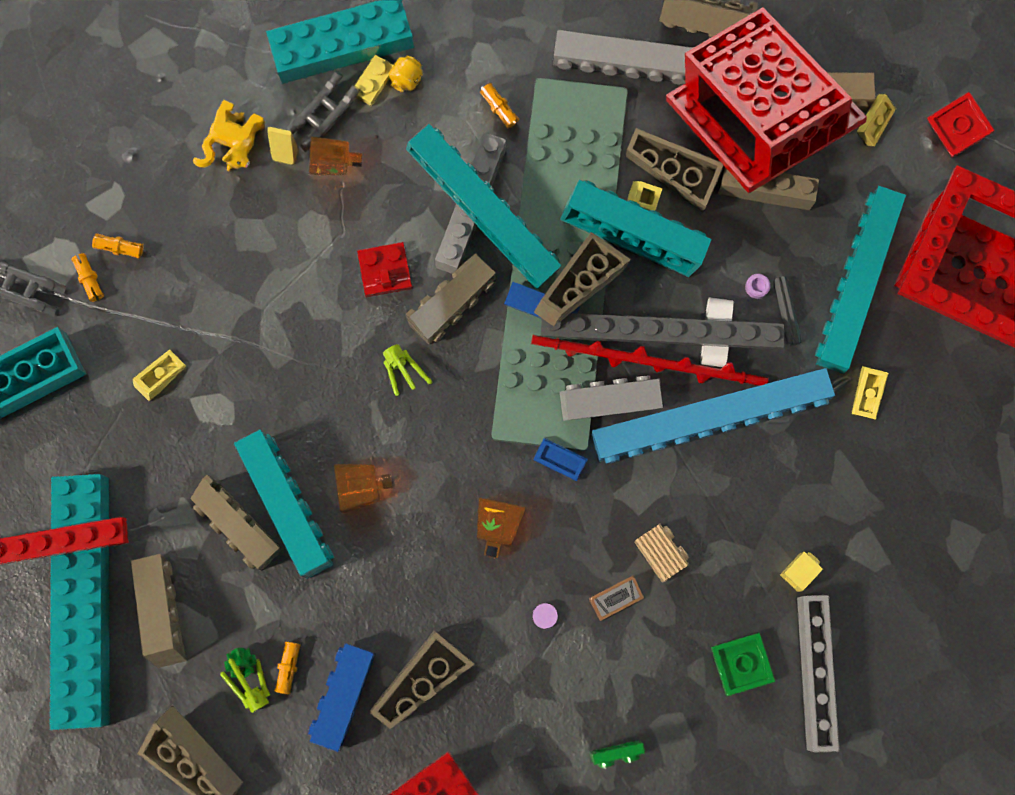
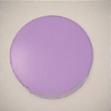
(757, 286)
(545, 616)

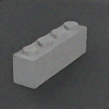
(610, 399)

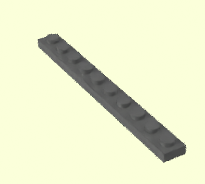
(667, 331)

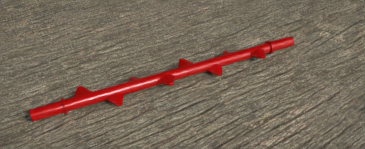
(640, 357)

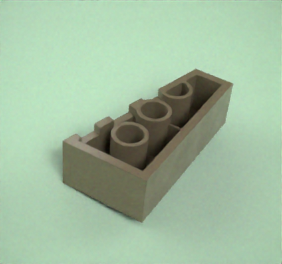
(676, 167)
(585, 274)
(157, 611)
(423, 676)
(187, 758)

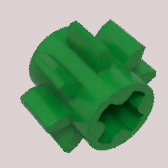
(243, 660)

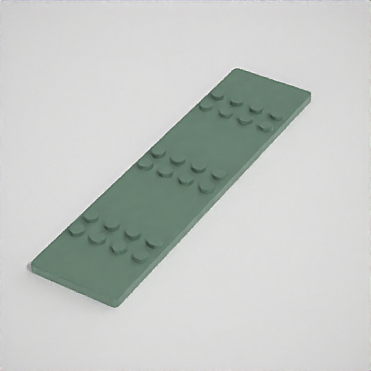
(570, 139)

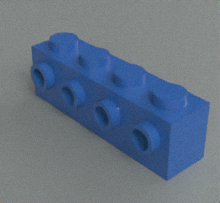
(342, 697)

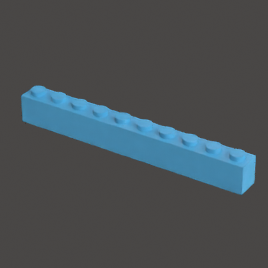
(712, 415)

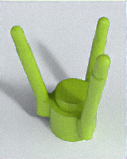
(397, 358)
(252, 698)

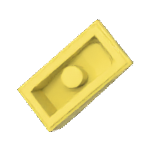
(282, 145)
(158, 375)
(869, 392)

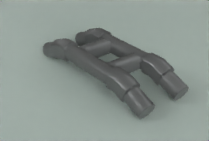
(323, 98)
(34, 280)

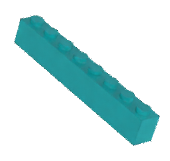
(483, 206)
(860, 280)

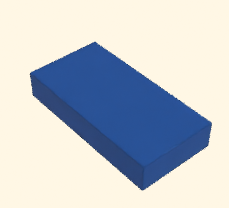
(560, 459)

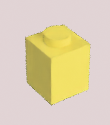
(645, 195)
(802, 571)

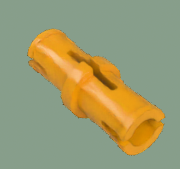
(499, 105)
(117, 245)
(87, 277)
(287, 668)

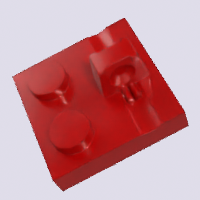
(960, 124)
(384, 269)

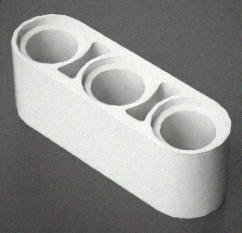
(717, 310)

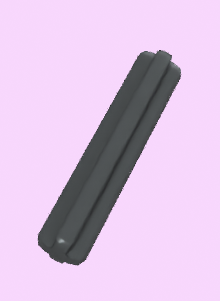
(787, 311)

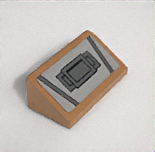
(616, 598)

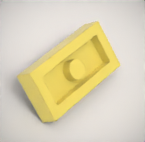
(373, 80)
(877, 120)

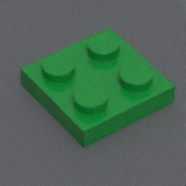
(742, 664)
(626, 751)

